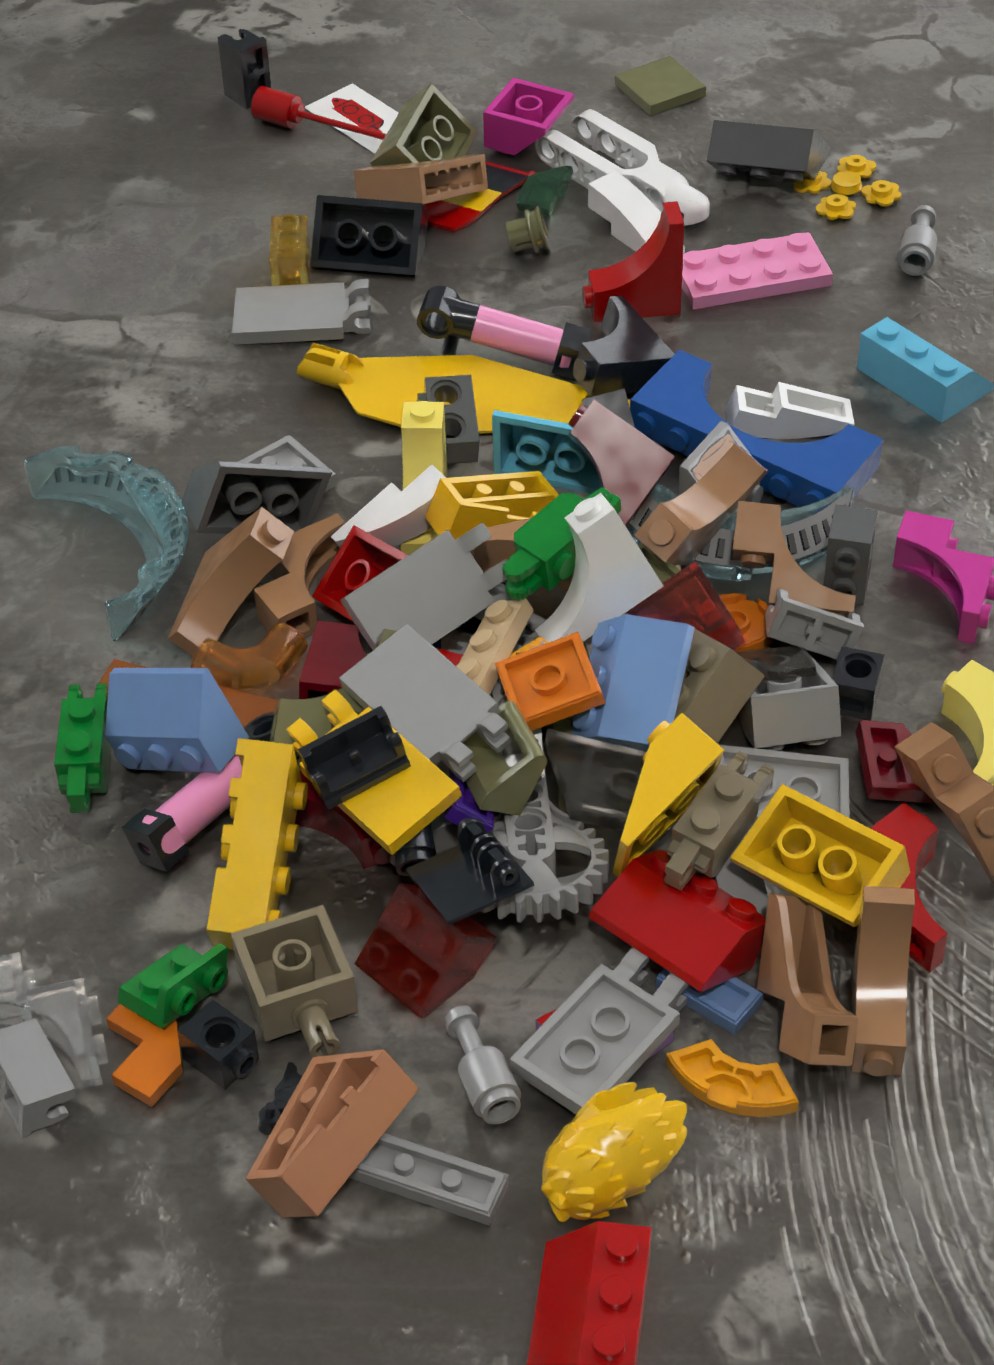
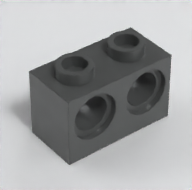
(459, 415)
(850, 551)

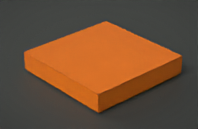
(551, 681)

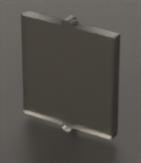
(780, 662)

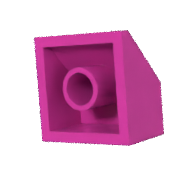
(522, 115)

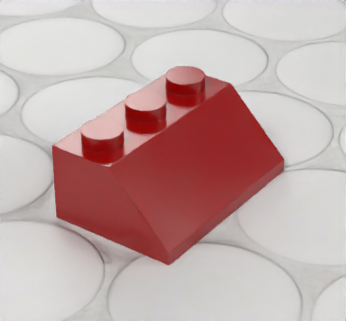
(355, 564)
(690, 932)
(592, 1296)

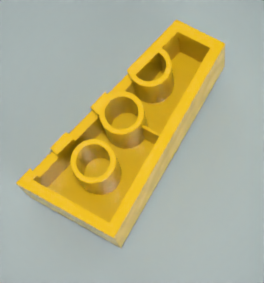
(258, 840)

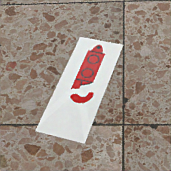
(359, 109)

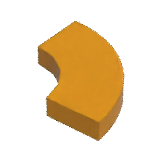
(732, 1084)

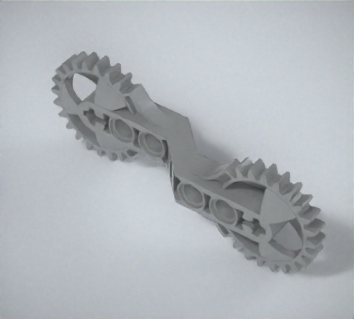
(537, 836)

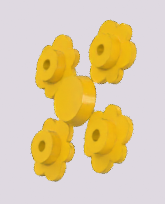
(848, 182)

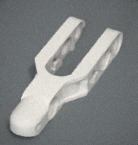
(630, 151)

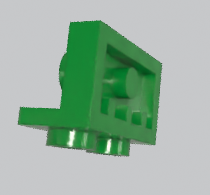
(175, 983)

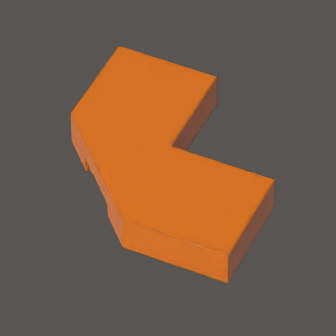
(156, 1060)

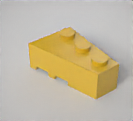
(491, 499)

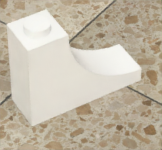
(607, 576)

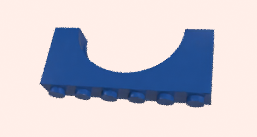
(677, 415)

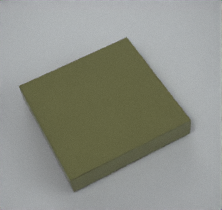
(660, 85)

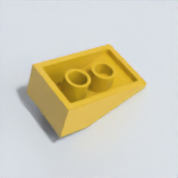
(672, 776)

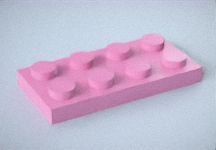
(753, 270)

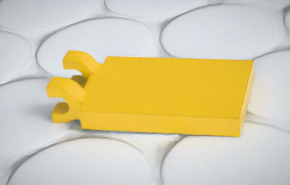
(397, 806)

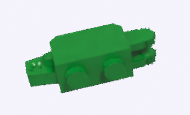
(546, 547)
(82, 748)

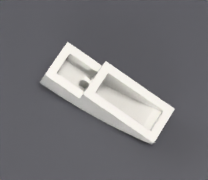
(626, 207)
(787, 412)
(396, 514)

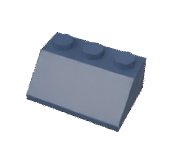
(640, 676)
(170, 720)

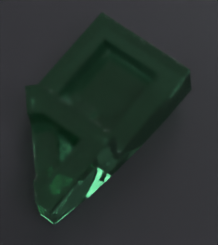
(544, 189)

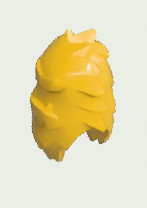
(611, 1151)

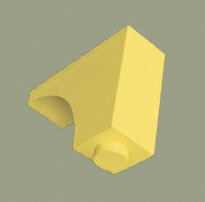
(421, 447)
(971, 706)

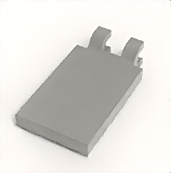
(300, 312)
(427, 589)
(427, 700)
(814, 776)
(600, 1033)

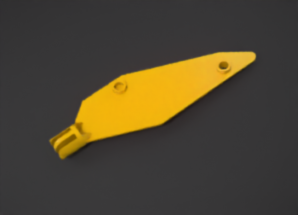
(382, 384)

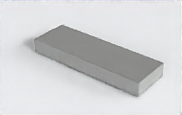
(433, 1178)

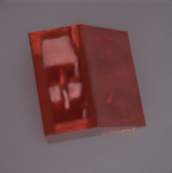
(420, 954)

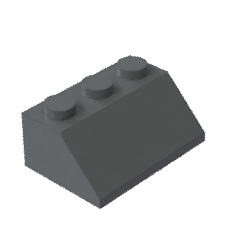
(766, 151)
(230, 492)

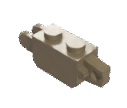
(715, 821)

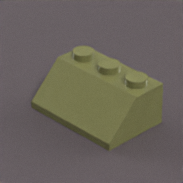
(425, 131)

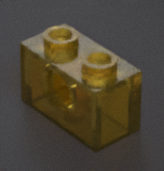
(289, 250)

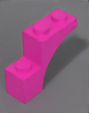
(965, 578)

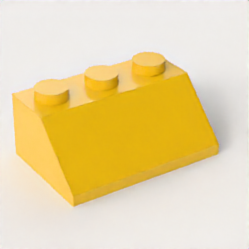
(820, 854)

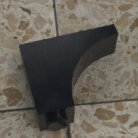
(624, 357)

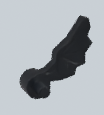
(272, 1111)

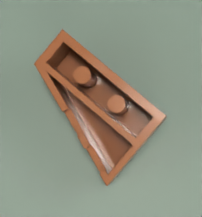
(328, 1129)

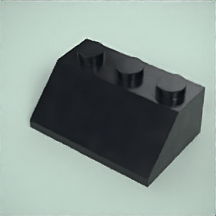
(369, 235)

